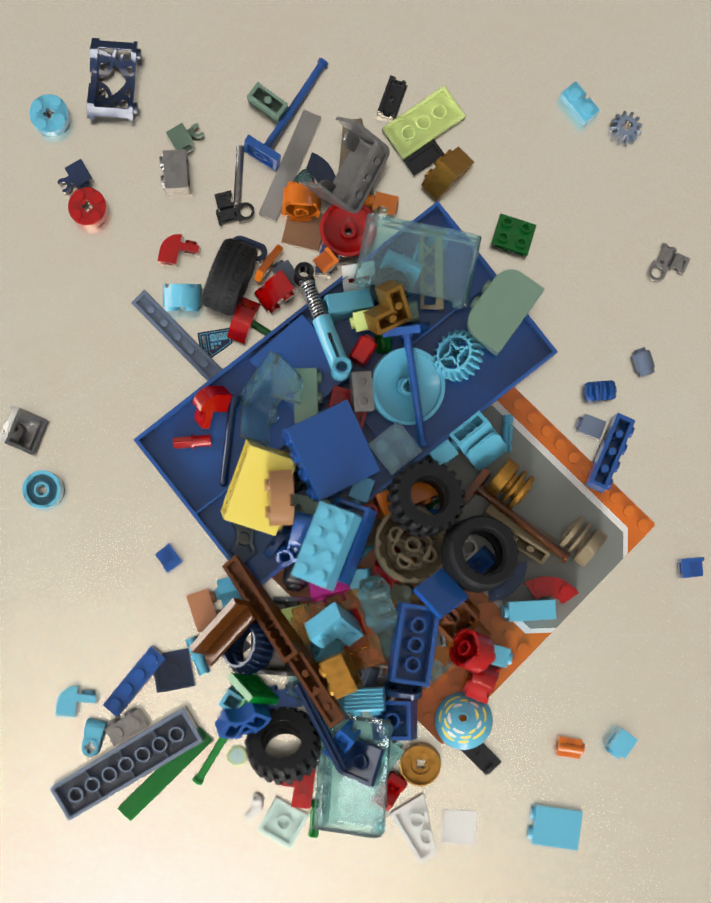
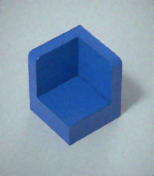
(169, 557)
(691, 567)

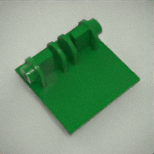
(513, 234)

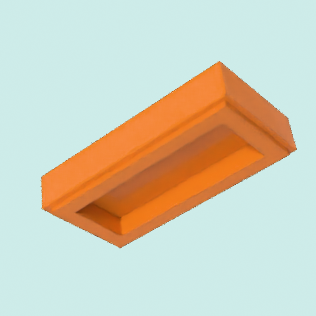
(268, 263)

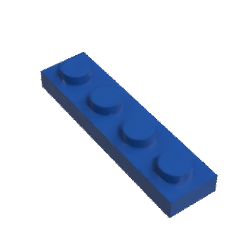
(134, 681)

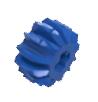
(600, 390)

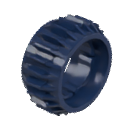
(259, 656)

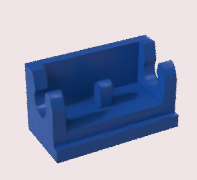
(345, 738)

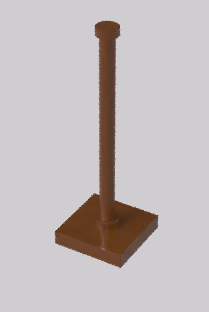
(477, 488)

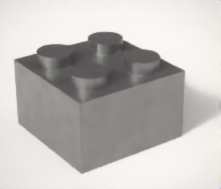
(176, 172)

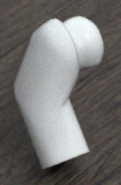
(256, 807)

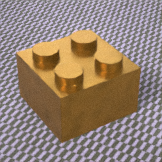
(340, 674)

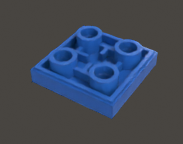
(440, 593)

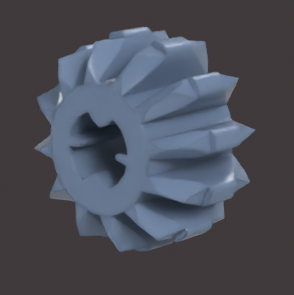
(630, 121)

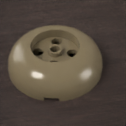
(398, 564)

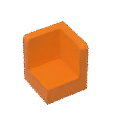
(326, 261)

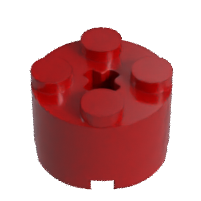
(82, 198)
(472, 650)
(481, 684)

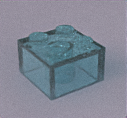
(395, 448)

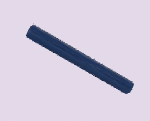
(321, 728)

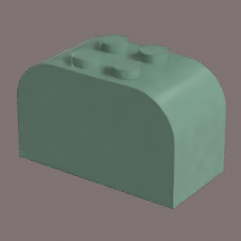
(502, 308)

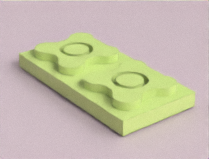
(423, 122)

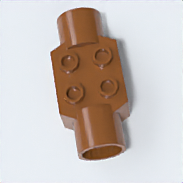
(462, 617)

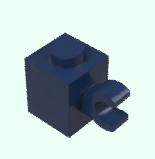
(78, 176)

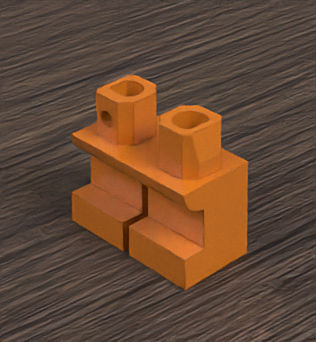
(383, 203)

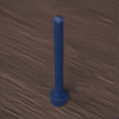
(235, 399)

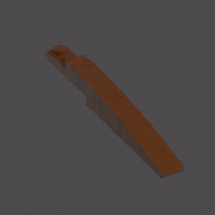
(285, 640)

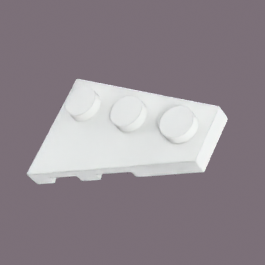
(415, 827)

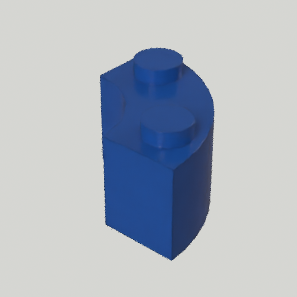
(242, 720)

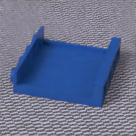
(301, 349)
(330, 451)

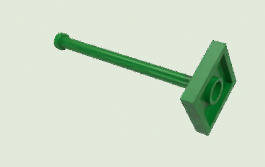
(253, 691)

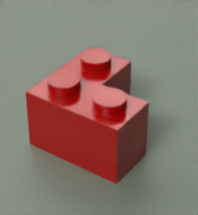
(302, 791)

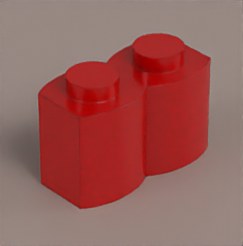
(363, 350)

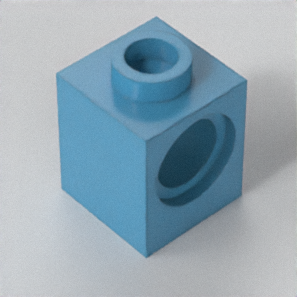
(361, 491)

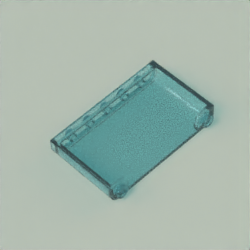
(419, 257)
(344, 803)

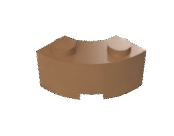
(280, 497)

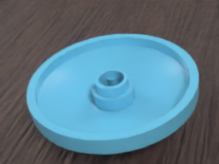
(393, 389)

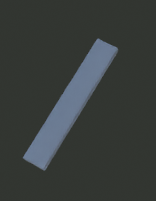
(176, 335)

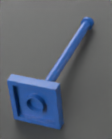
(263, 152)
(406, 332)

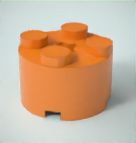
(300, 202)

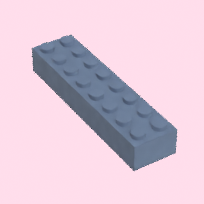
(126, 763)

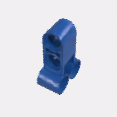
(296, 538)

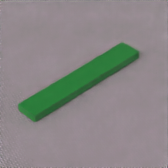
(161, 779)

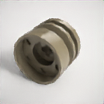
(582, 541)

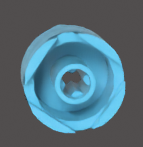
(60, 115)
(181, 296)
(38, 479)

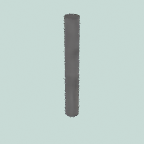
(238, 173)

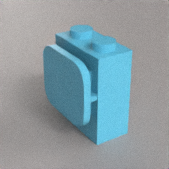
(478, 441)

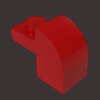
(173, 246)
(243, 320)
(208, 401)
(395, 786)

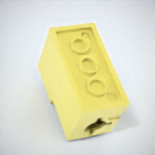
(246, 493)

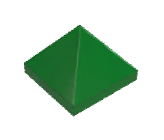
(384, 344)

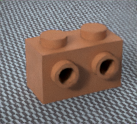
(203, 608)

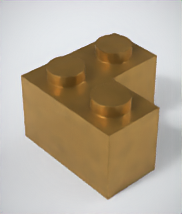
(447, 172)
(392, 308)

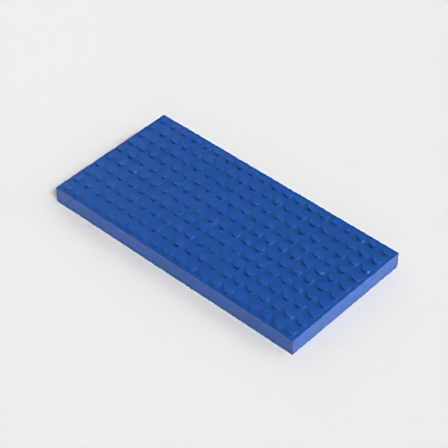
(197, 471)

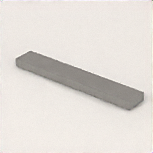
(290, 164)

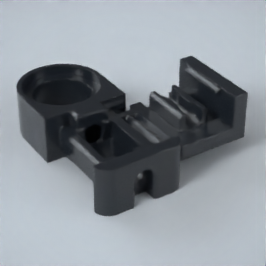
(227, 210)

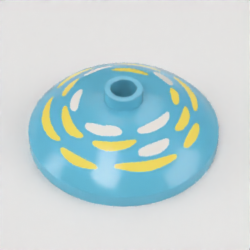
(464, 734)

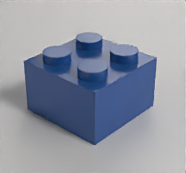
(402, 717)

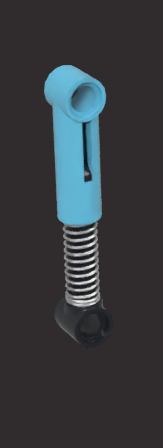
(323, 323)

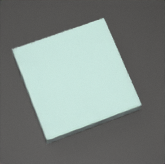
(283, 822)

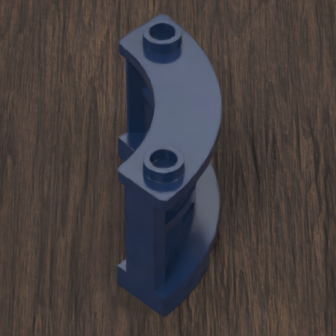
(100, 57)

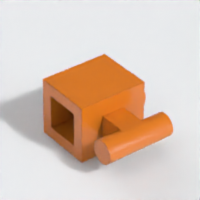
(569, 747)

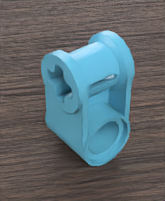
(93, 733)

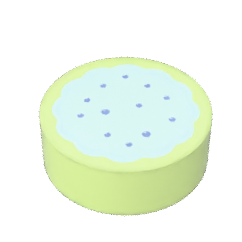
(236, 755)

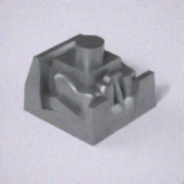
(22, 430)

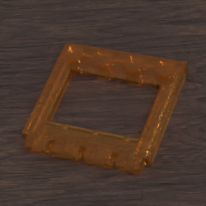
(361, 657)

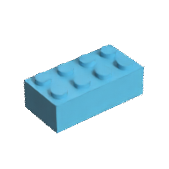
(326, 546)

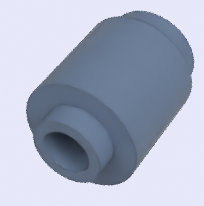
(643, 361)

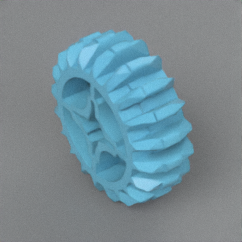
(451, 353)

